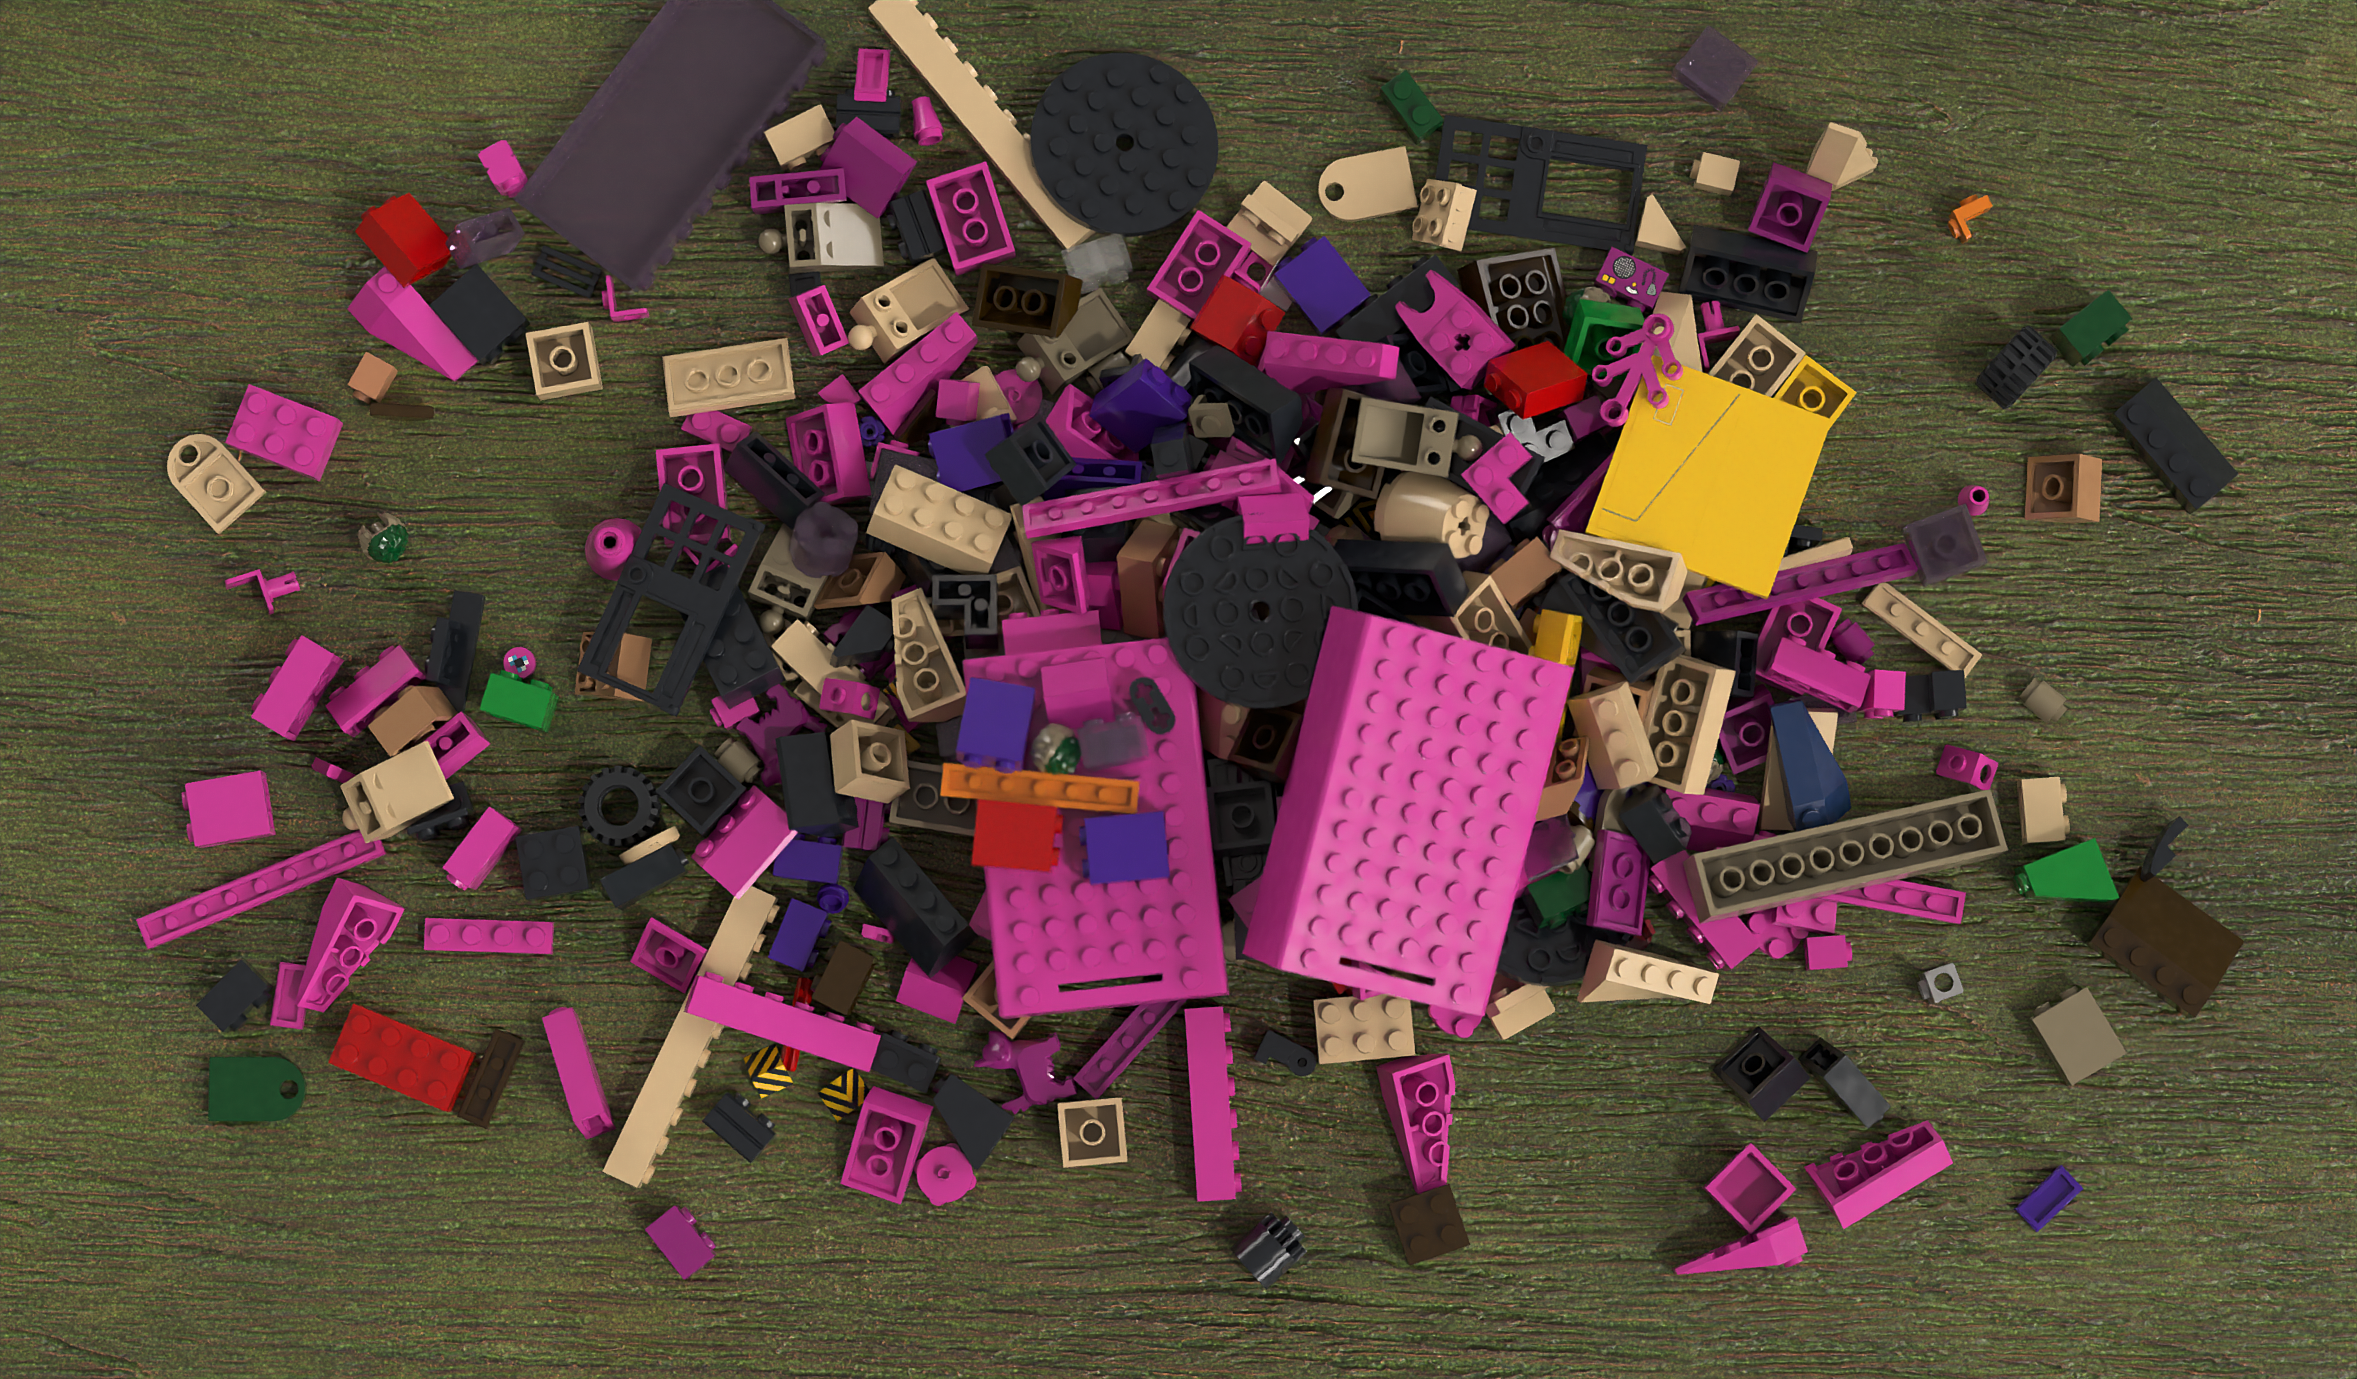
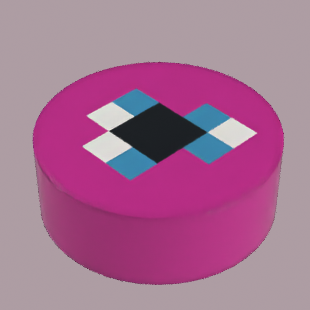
(520, 662)

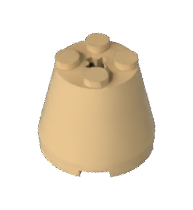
(1432, 511)

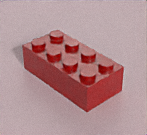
(402, 1057)

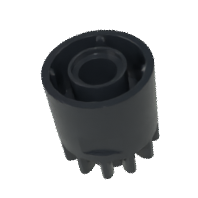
(1270, 1248)

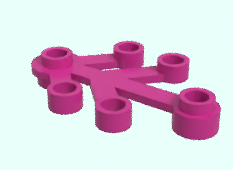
(1638, 365)

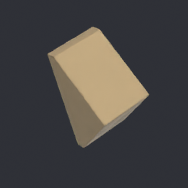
(1656, 230)

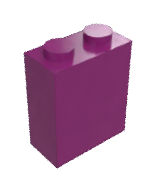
(871, 165)

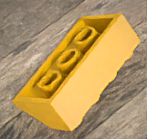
(1558, 642)

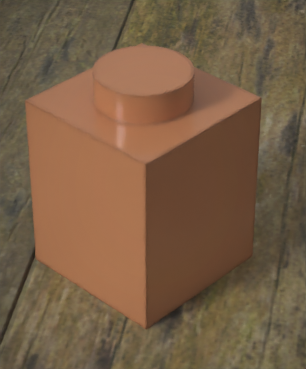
(372, 379)

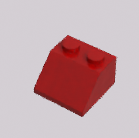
(1237, 319)

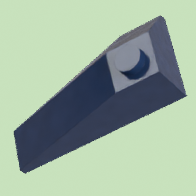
(1810, 776)

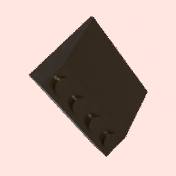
(1521, 296)
(2165, 943)

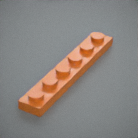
(1041, 789)

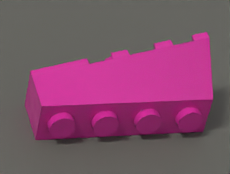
(1317, 363)
(908, 379)
(1879, 1172)

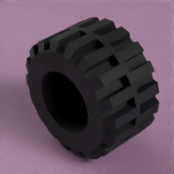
(2016, 367)
(593, 798)

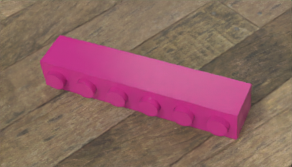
(782, 1023)
(1210, 1104)

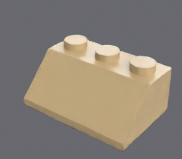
(1617, 743)

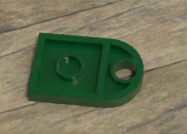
(252, 1089)

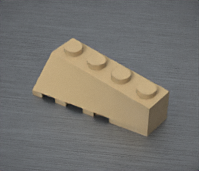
(1632, 974)

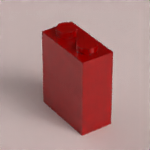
(404, 239)
(1535, 380)
(1016, 836)

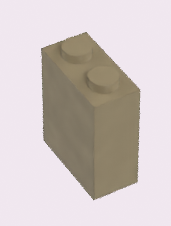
(2076, 1035)

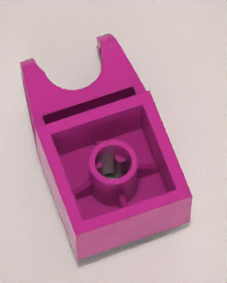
(1448, 324)

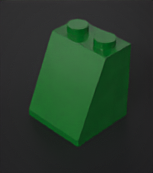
(2068, 875)

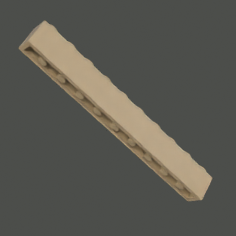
(973, 109)
(688, 1043)

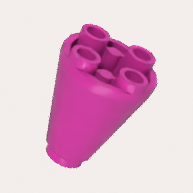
(611, 562)

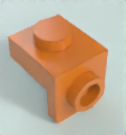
(1970, 208)

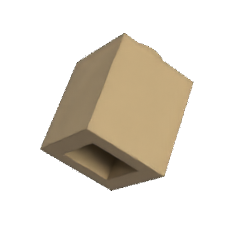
(1715, 173)

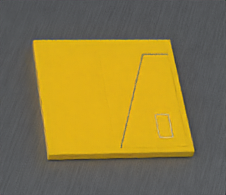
(1711, 477)

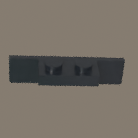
(455, 647)

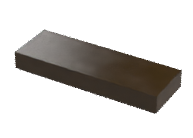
(491, 1078)

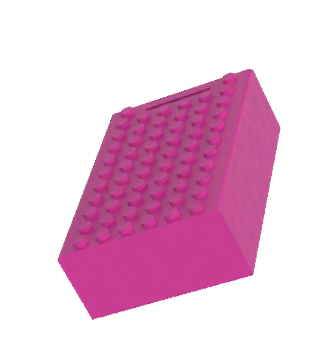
(1407, 810)
(1069, 931)

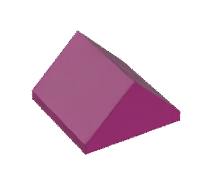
(1283, 516)
(1062, 573)
(1077, 693)
(668, 955)
(941, 993)

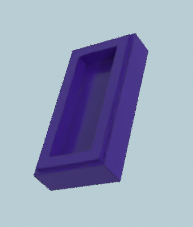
(2048, 1198)

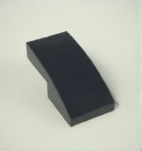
(2159, 852)

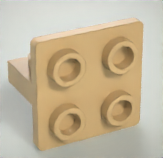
(1443, 214)
(1269, 223)
(1516, 1005)

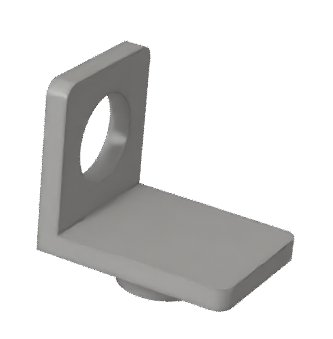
(1930, 992)

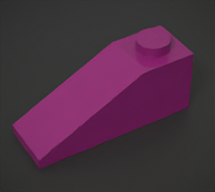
(772, 192)

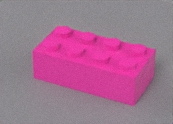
(1725, 939)

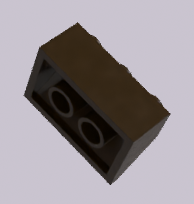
(1026, 300)
(1334, 445)

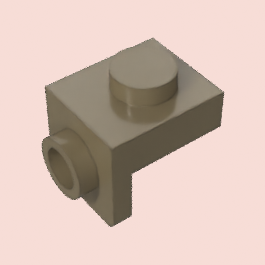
(1210, 418)

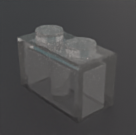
(1098, 262)

